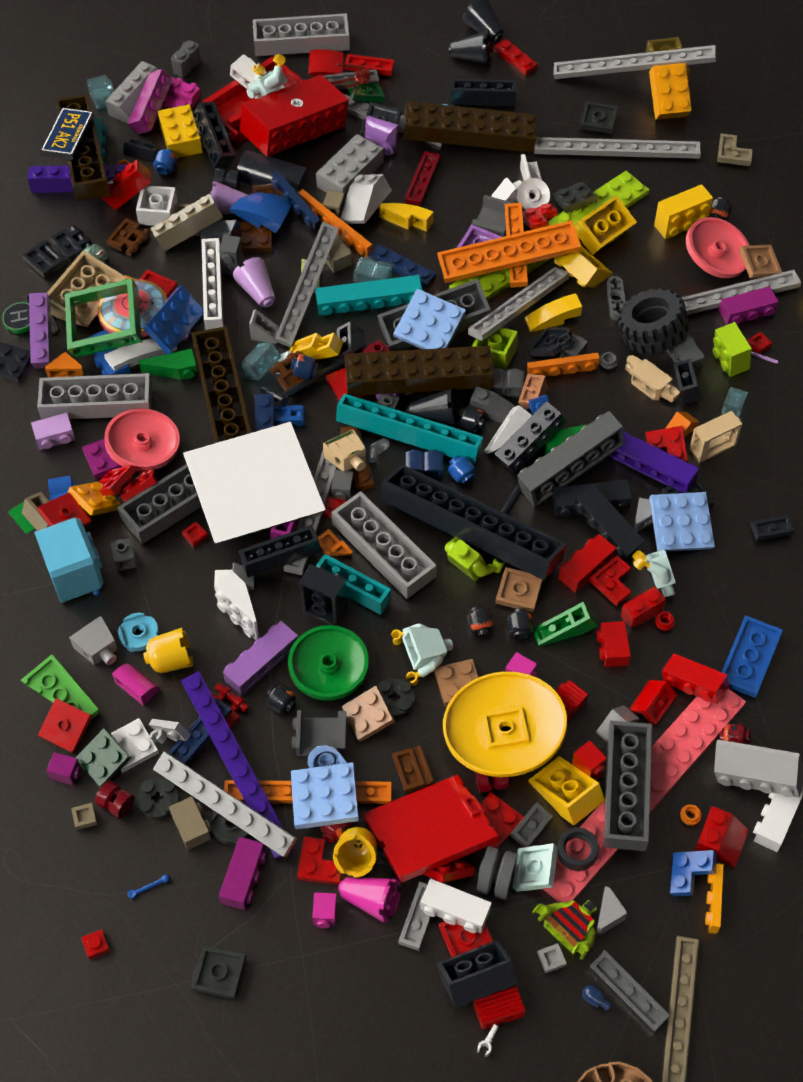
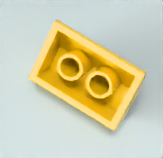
(584, 267)

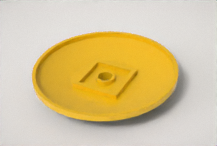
(500, 700)

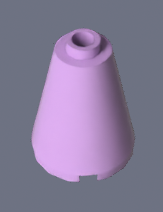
(225, 197)
(255, 281)

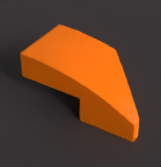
(332, 546)

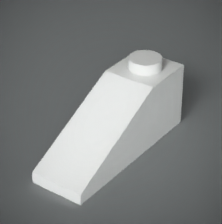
(510, 425)

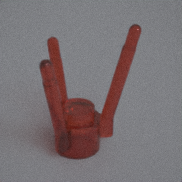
(361, 75)

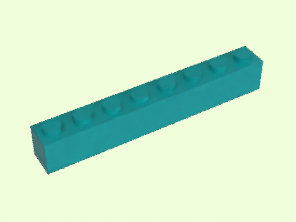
(408, 428)

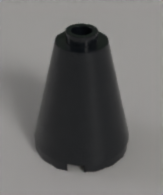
(483, 19)
(473, 48)
(436, 407)

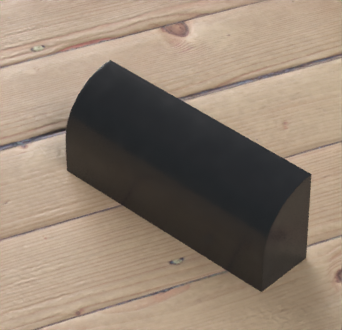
(258, 170)

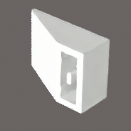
(235, 600)

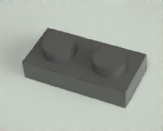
(531, 825)

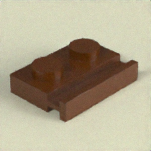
(412, 769)

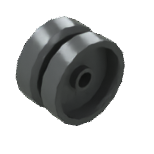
(496, 872)

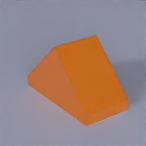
(64, 367)
(686, 420)

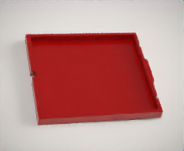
(430, 828)

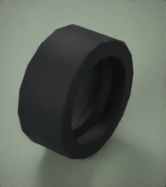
(580, 833)

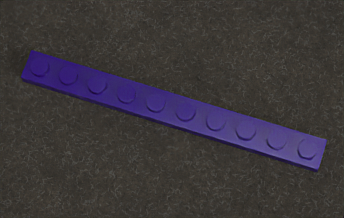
(229, 749)

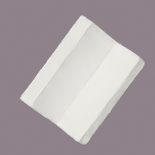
(529, 169)

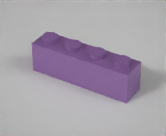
(40, 329)
(260, 658)

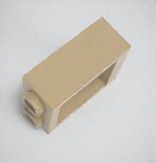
(715, 436)

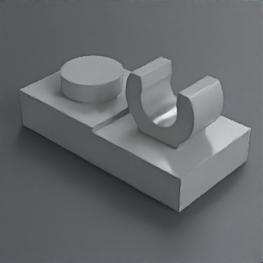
(169, 729)

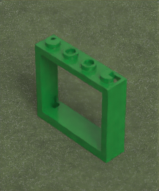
(110, 340)

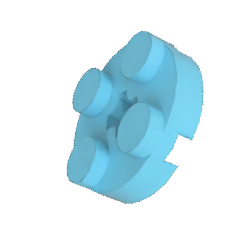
(129, 626)

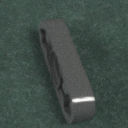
(615, 292)

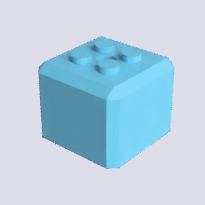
(70, 558)

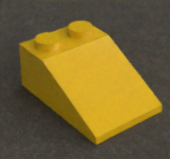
(568, 790)

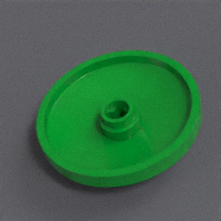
(328, 662)

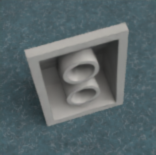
(364, 197)

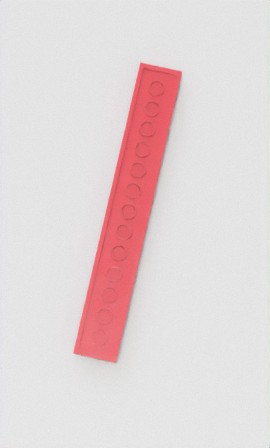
(670, 760)

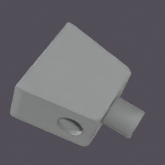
(95, 642)

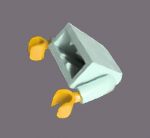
(268, 81)
(660, 568)
(424, 649)

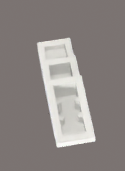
(133, 353)

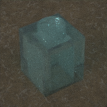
(734, 401)

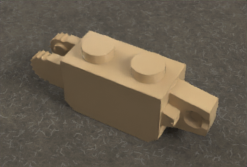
(651, 379)

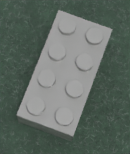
(354, 159)

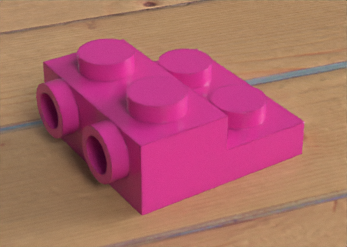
(181, 94)

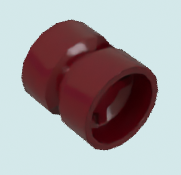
(486, 785)
(113, 798)

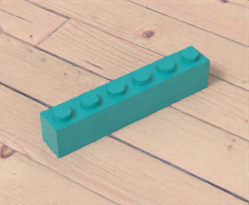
(366, 295)

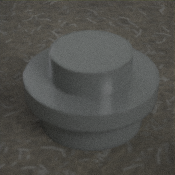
(608, 360)

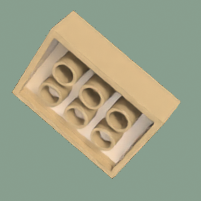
(81, 274)

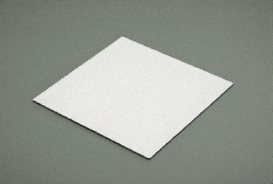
(253, 482)

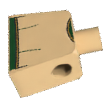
(346, 451)

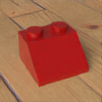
(723, 835)

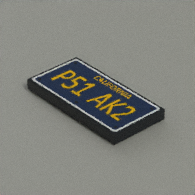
(67, 133)

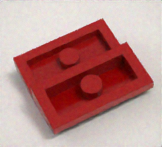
(325, 62)

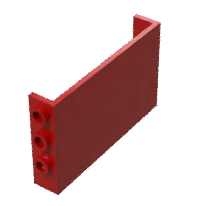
(231, 97)

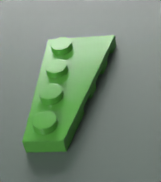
(54, 682)

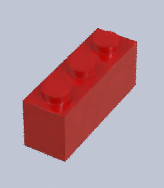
(127, 184)
(586, 562)
(695, 679)

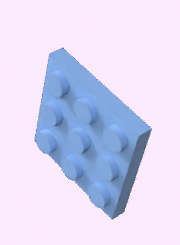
(429, 321)
(681, 521)
(324, 795)

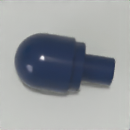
(595, 997)

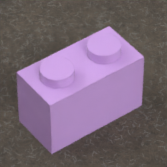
(53, 431)

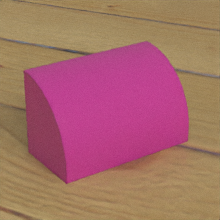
(135, 683)

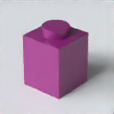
(64, 769)

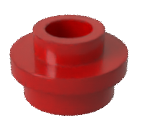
(667, 616)

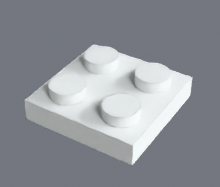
(136, 742)

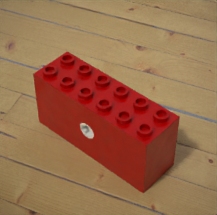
(293, 115)

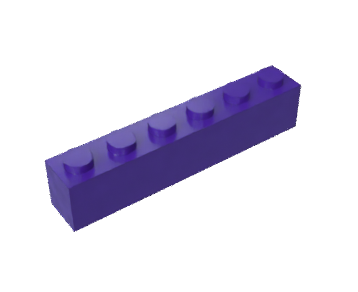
(58, 178)
(656, 463)

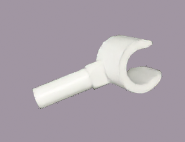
(488, 1040)

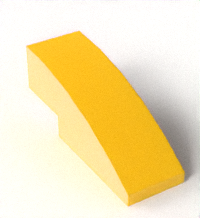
(406, 215)
(554, 313)
(318, 346)

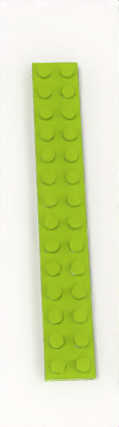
(624, 186)

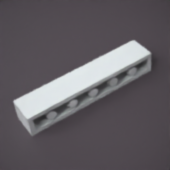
(212, 284)

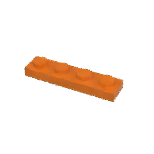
(564, 365)

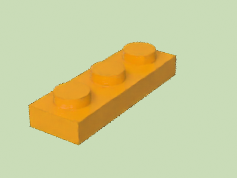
(714, 898)

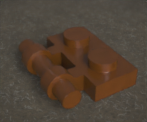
(124, 234)
(287, 378)

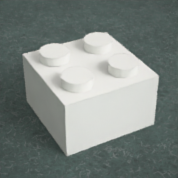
(155, 204)

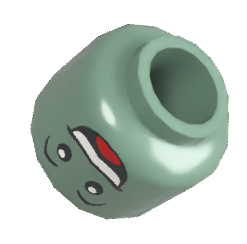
(98, 252)

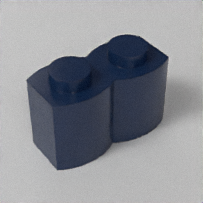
(427, 463)

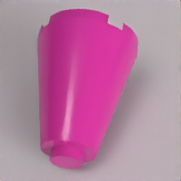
(372, 895)

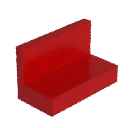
(654, 700)

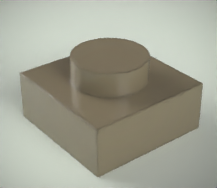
(84, 816)

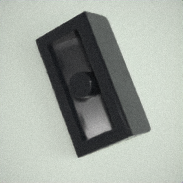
(140, 150)

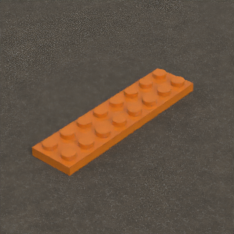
(509, 251)

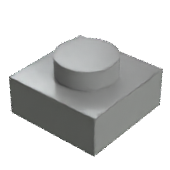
(551, 958)

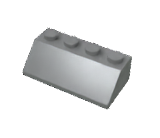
(124, 98)
(758, 768)

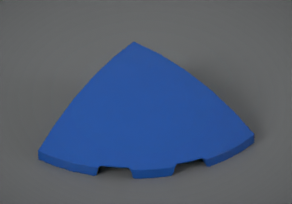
(262, 209)

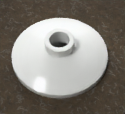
(534, 186)

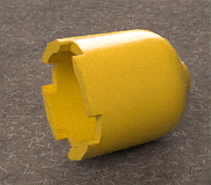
(168, 652)
(353, 858)

